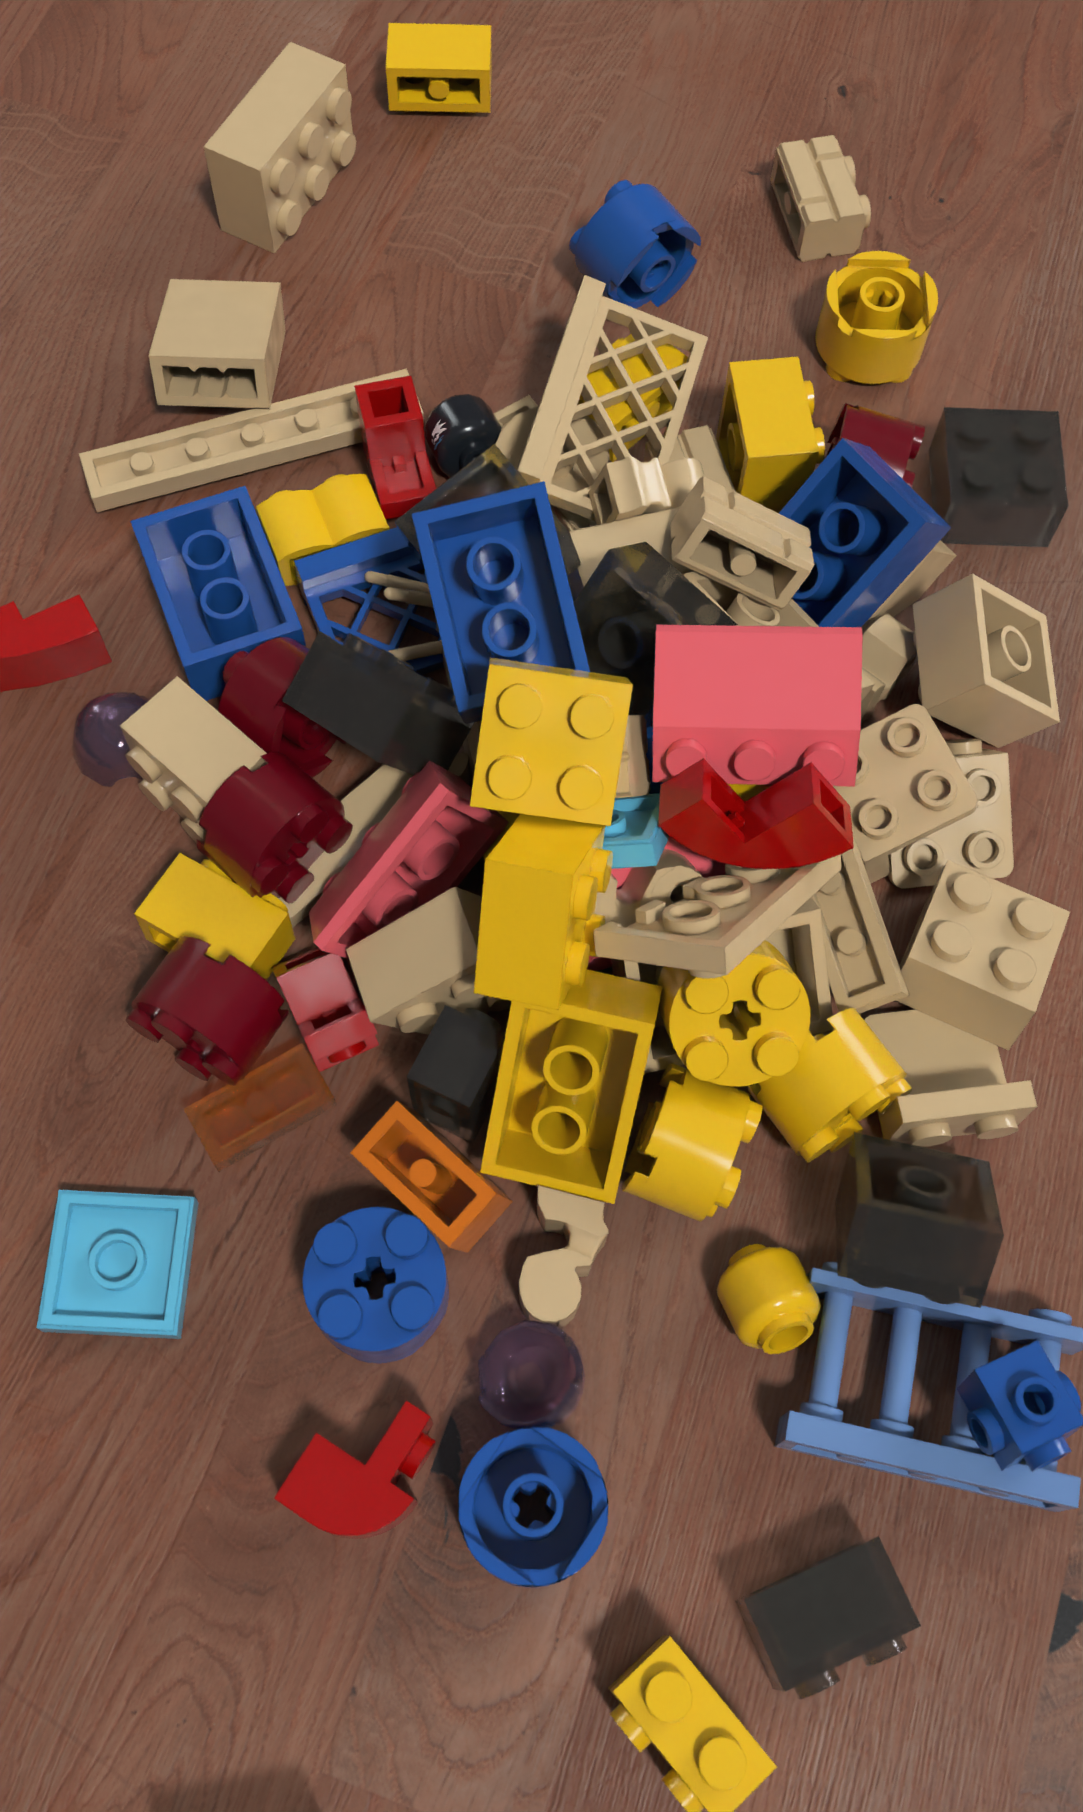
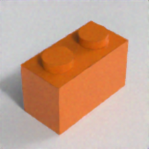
(431, 1177)

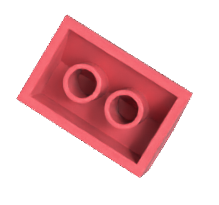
(757, 701)
(405, 859)

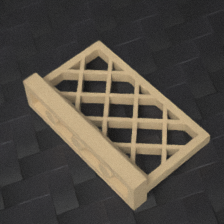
(569, 381)

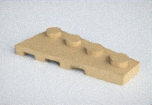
(716, 920)

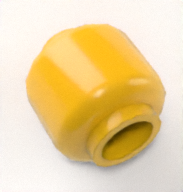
(768, 1298)

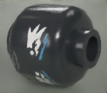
(460, 431)

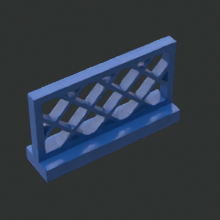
(342, 573)

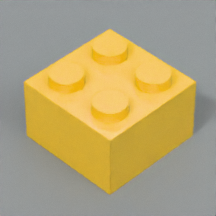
(769, 430)
(550, 741)
(540, 910)

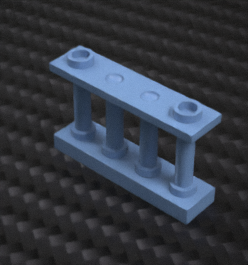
(890, 1441)

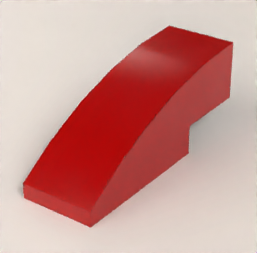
(48, 645)

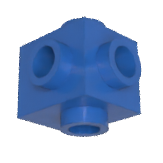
(1022, 1408)

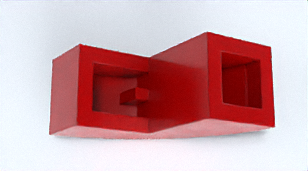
(779, 828)

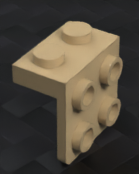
(903, 787)
(977, 841)
(953, 1082)

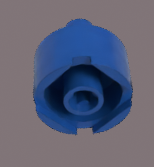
(636, 246)
(345, 1259)
(576, 1500)

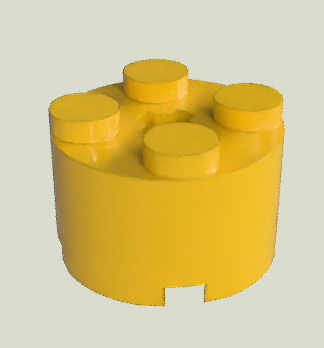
(875, 319)
(743, 1042)
(832, 1087)
(689, 1145)

